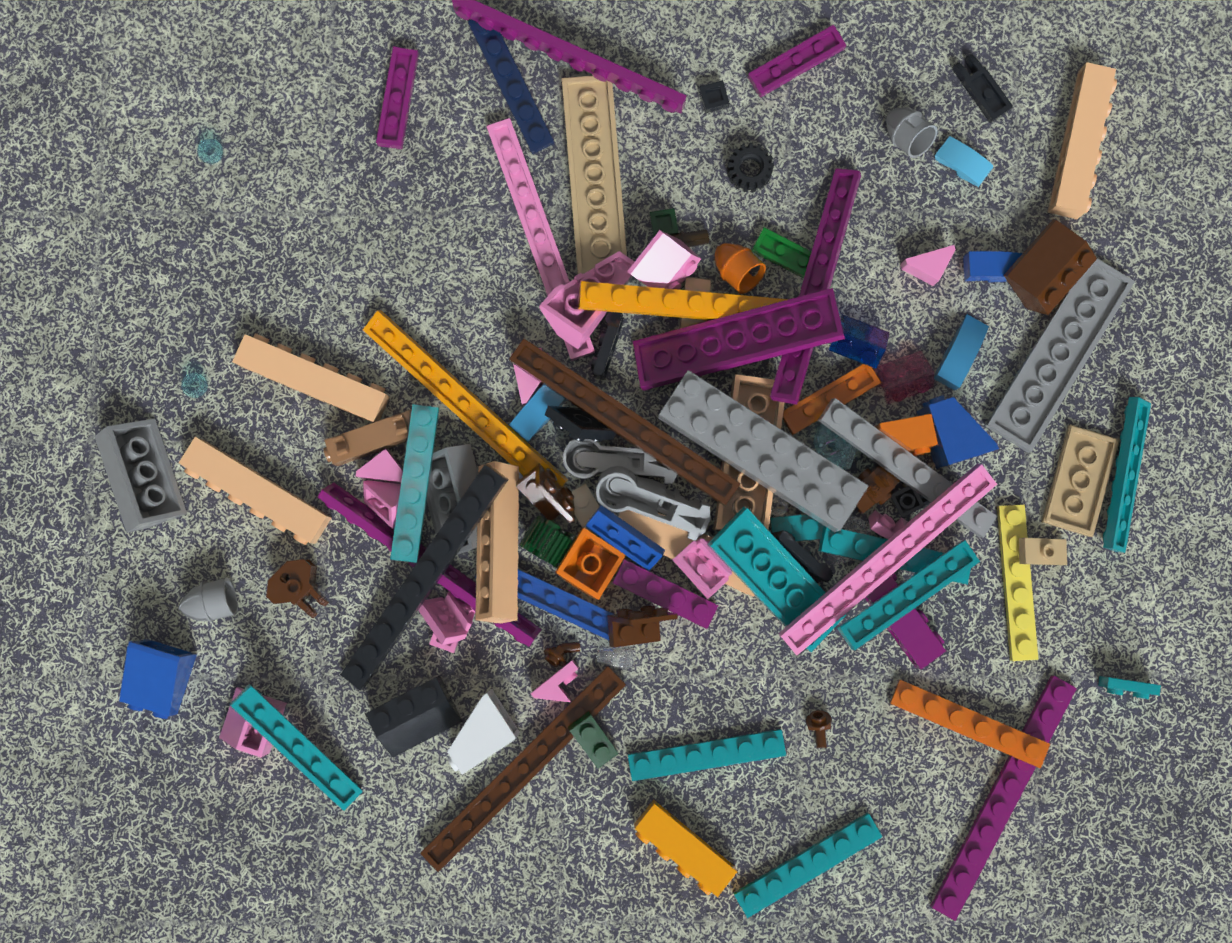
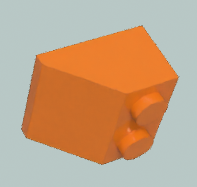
(913, 433)
(590, 564)

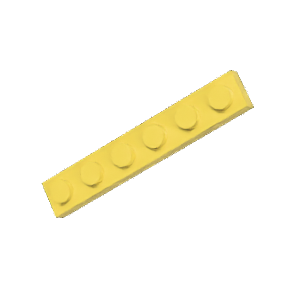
(1017, 584)

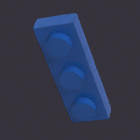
(625, 538)

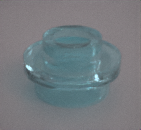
(207, 144)
(187, 382)

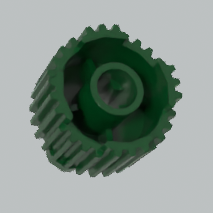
(547, 541)

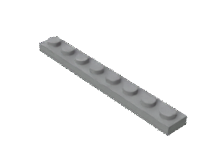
(899, 462)

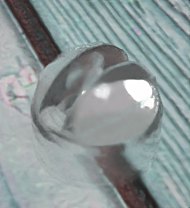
(778, 512)

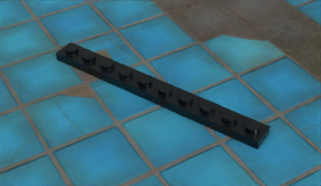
(424, 576)

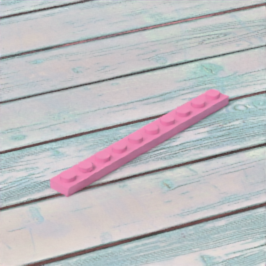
(532, 215)
(887, 558)

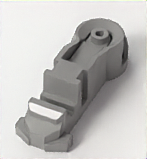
(638, 464)
(649, 497)

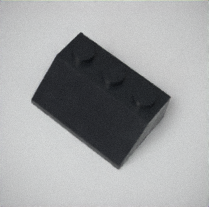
(414, 717)

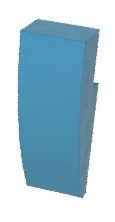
(961, 353)
(532, 416)

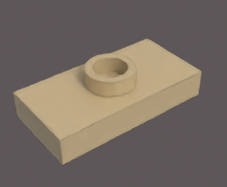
(1042, 551)

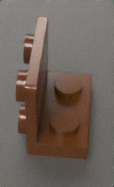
(546, 494)
(637, 627)

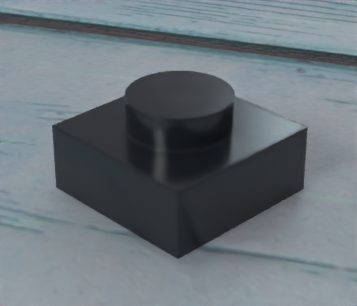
(714, 96)

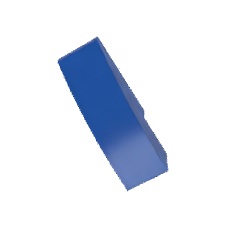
(988, 265)

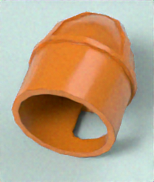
(733, 265)

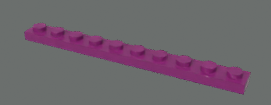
(577, 57)
(819, 275)
(453, 580)
(1000, 803)

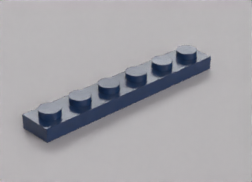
(512, 87)

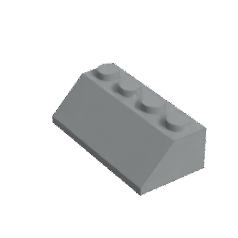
(140, 474)
(450, 477)

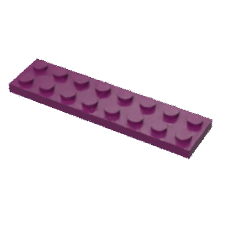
(739, 339)

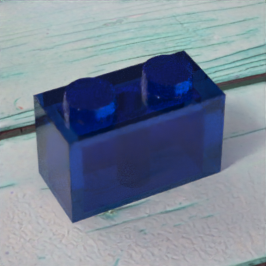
(861, 342)

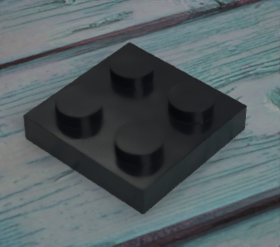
(579, 424)

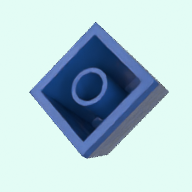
(956, 432)
(155, 677)

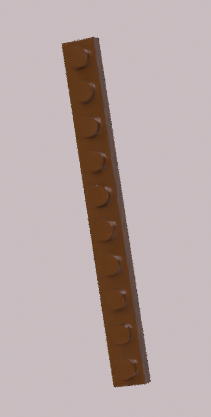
(624, 422)
(520, 770)

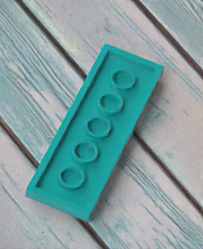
(767, 569)

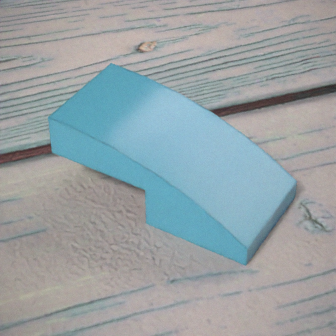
(963, 159)

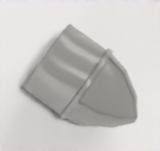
(910, 131)
(210, 601)

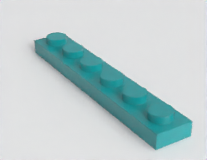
(1127, 474)
(414, 483)
(860, 546)
(908, 595)
(296, 747)
(706, 754)
(807, 865)

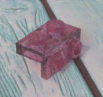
(905, 377)

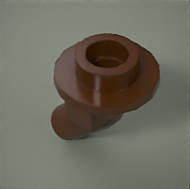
(555, 655)
(819, 724)

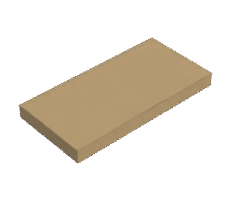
(1080, 480)

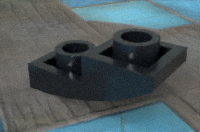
(908, 501)

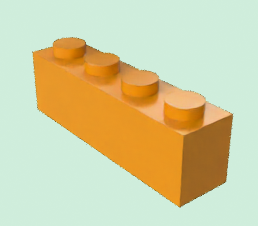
(685, 848)

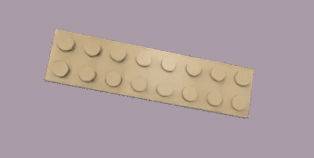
(593, 170)

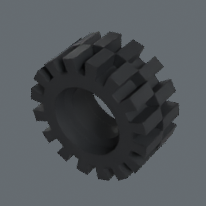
(750, 153)

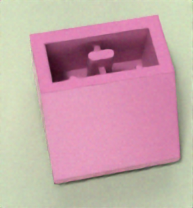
(242, 735)

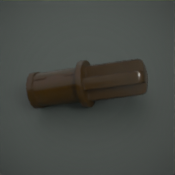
(693, 238)

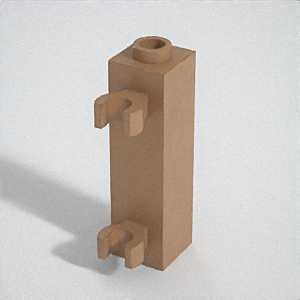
(368, 439)

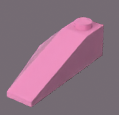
(561, 304)

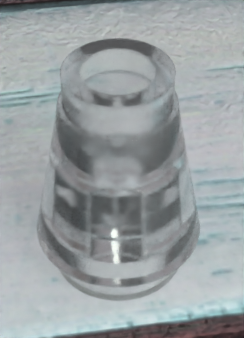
(619, 657)

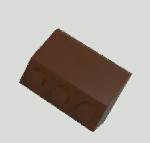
(1050, 267)

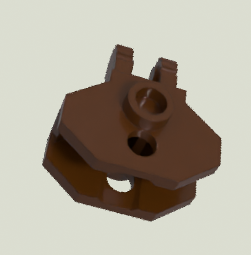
(879, 484)
(298, 587)

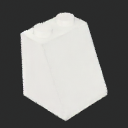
(483, 734)

